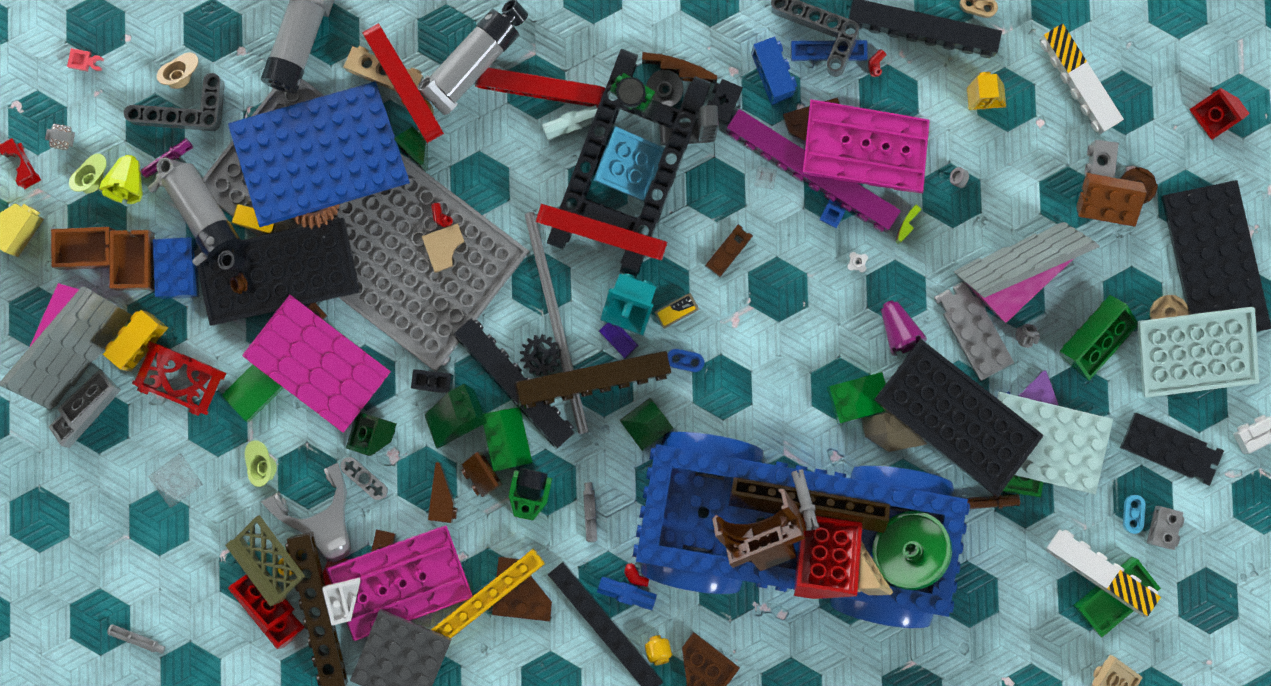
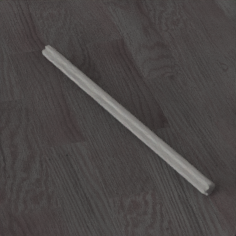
(554, 314)

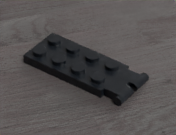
(1171, 448)

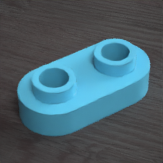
(1136, 514)

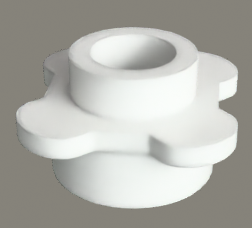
(853, 265)

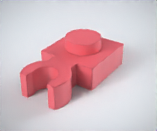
(82, 60)

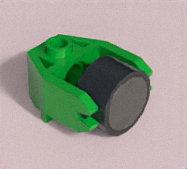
(632, 92)
(529, 479)

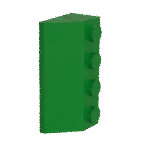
(1099, 337)

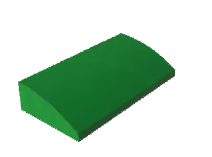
(251, 392)
(1105, 611)

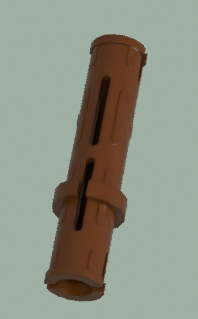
(993, 501)

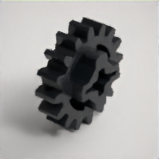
(542, 362)

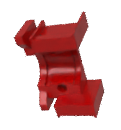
(26, 174)

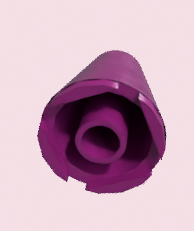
(900, 328)

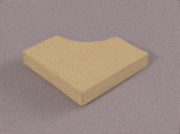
(441, 246)

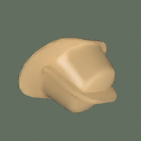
(178, 71)

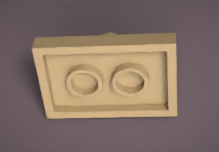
(1115, 674)

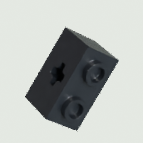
(731, 93)
(432, 381)

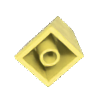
(17, 228)

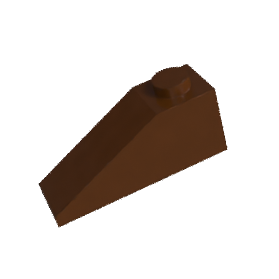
(442, 502)

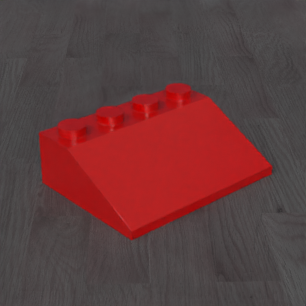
(829, 560)

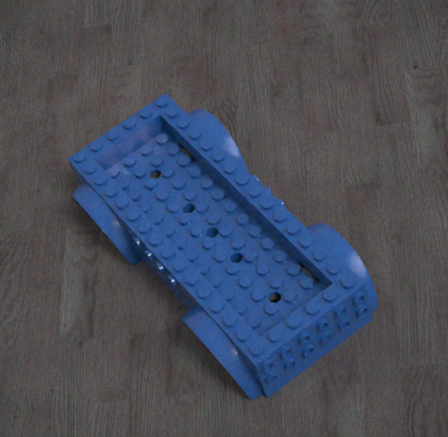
(685, 554)

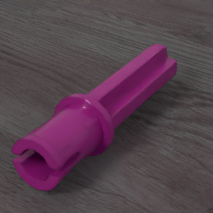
(174, 152)

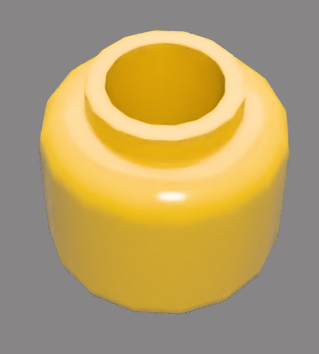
(658, 650)

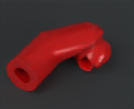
(874, 63)
(440, 218)
(633, 575)

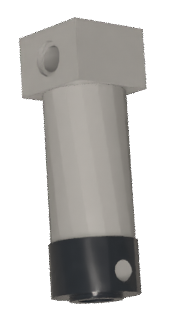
(294, 43)

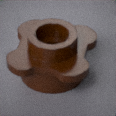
(238, 283)

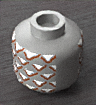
(60, 137)

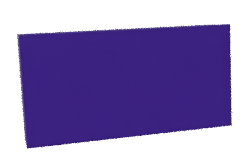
(618, 339)

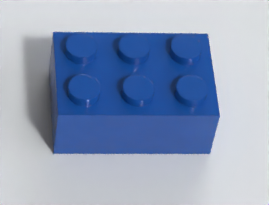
(773, 70)
(173, 268)

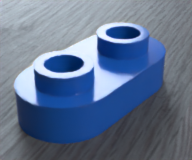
(685, 360)

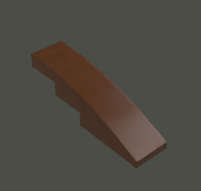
(685, 69)

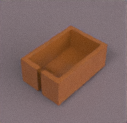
(1111, 199)
(80, 248)
(131, 260)

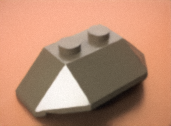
(890, 433)

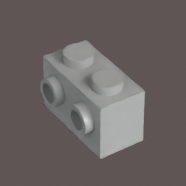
(1165, 528)

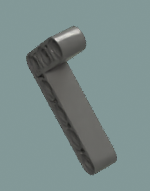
(821, 25)
(182, 114)
(705, 128)

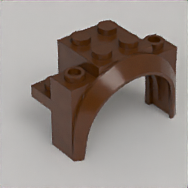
(765, 541)

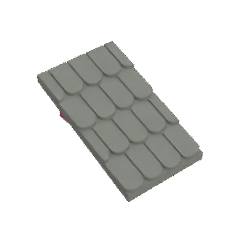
(1018, 272)
(65, 344)

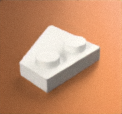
(341, 600)

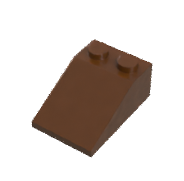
(481, 474)

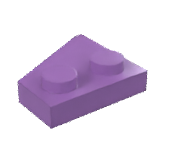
(1040, 390)

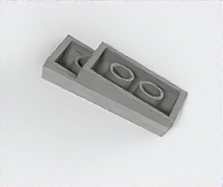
(83, 408)

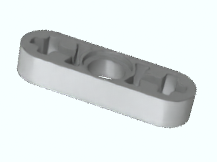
(371, 491)

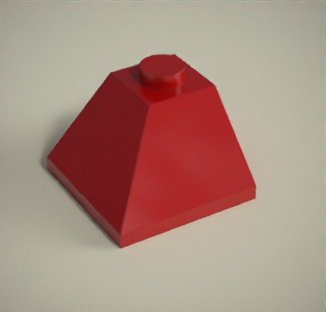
(1219, 112)

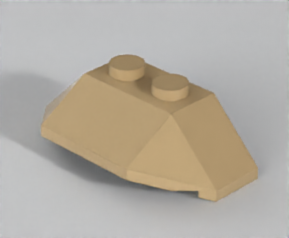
(870, 578)

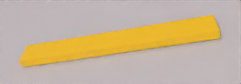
(490, 594)

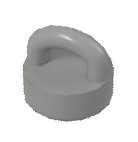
(959, 177)

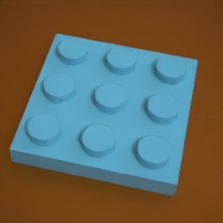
(628, 163)

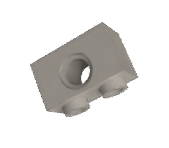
(1105, 150)

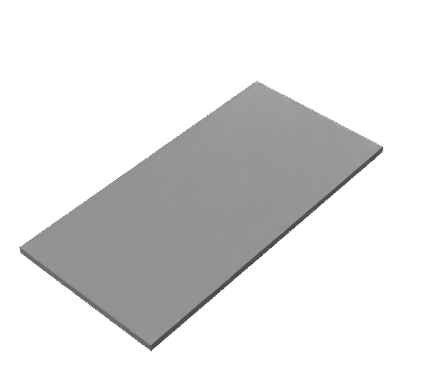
(389, 255)

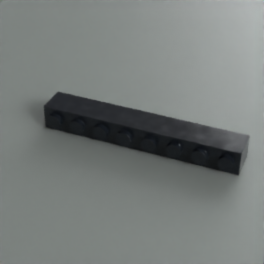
(925, 28)
(505, 375)
(604, 626)

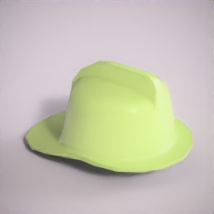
(88, 175)
(259, 464)

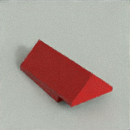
(274, 621)

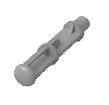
(590, 515)
(133, 638)

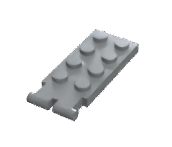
(974, 331)

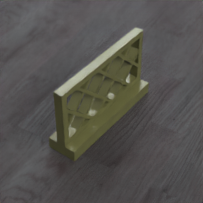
(257, 569)

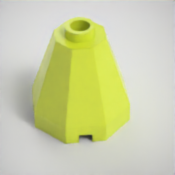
(123, 181)

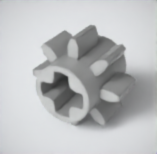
(1027, 335)

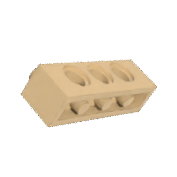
(355, 63)

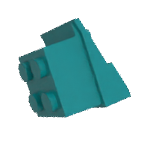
(629, 304)

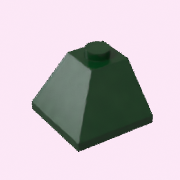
(414, 146)
(646, 424)
(370, 434)

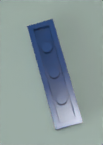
(821, 50)

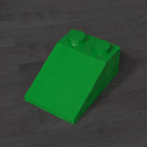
(855, 397)

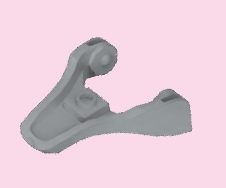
(327, 526)

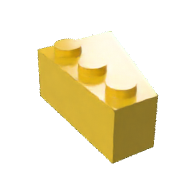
(986, 92)

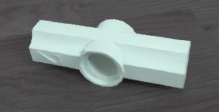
(569, 123)

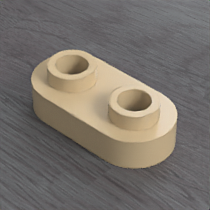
(978, 7)

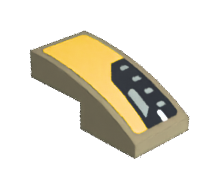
(677, 310)

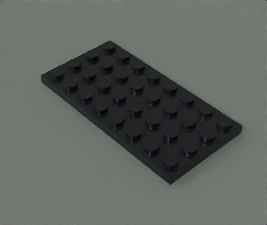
(1215, 251)
(294, 262)
(958, 418)

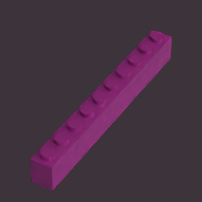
(791, 158)

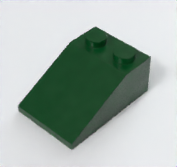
(454, 415)

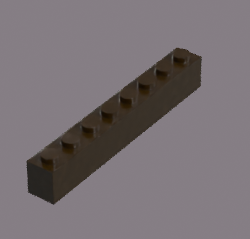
(592, 378)
(767, 498)

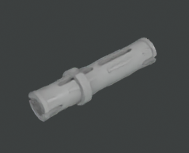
(807, 508)

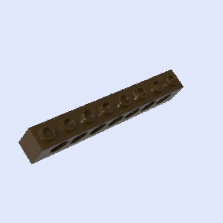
(312, 563)

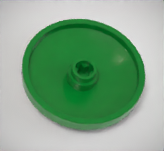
(912, 550)

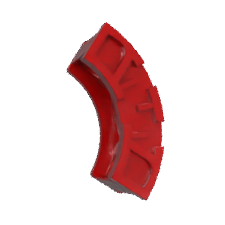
(164, 355)

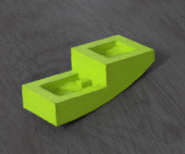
(905, 227)

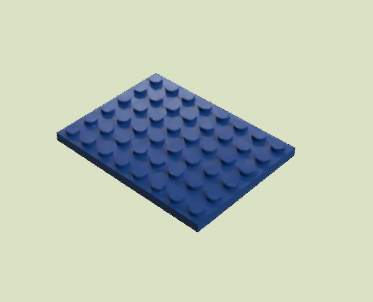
(318, 154)

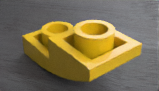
(246, 217)

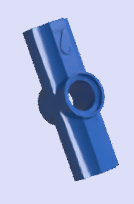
(627, 593)

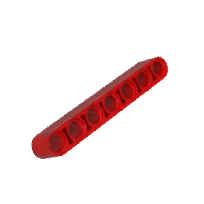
(403, 83)
(540, 87)
(601, 231)

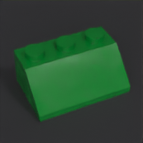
(507, 439)

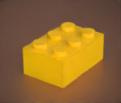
(133, 340)

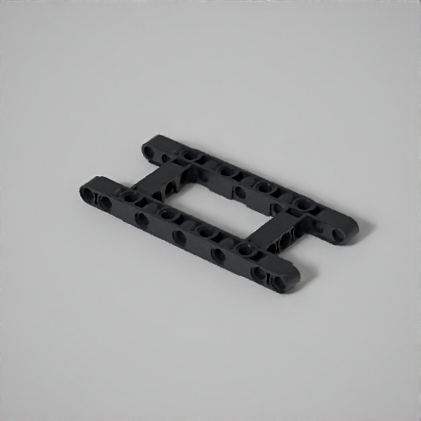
(666, 173)

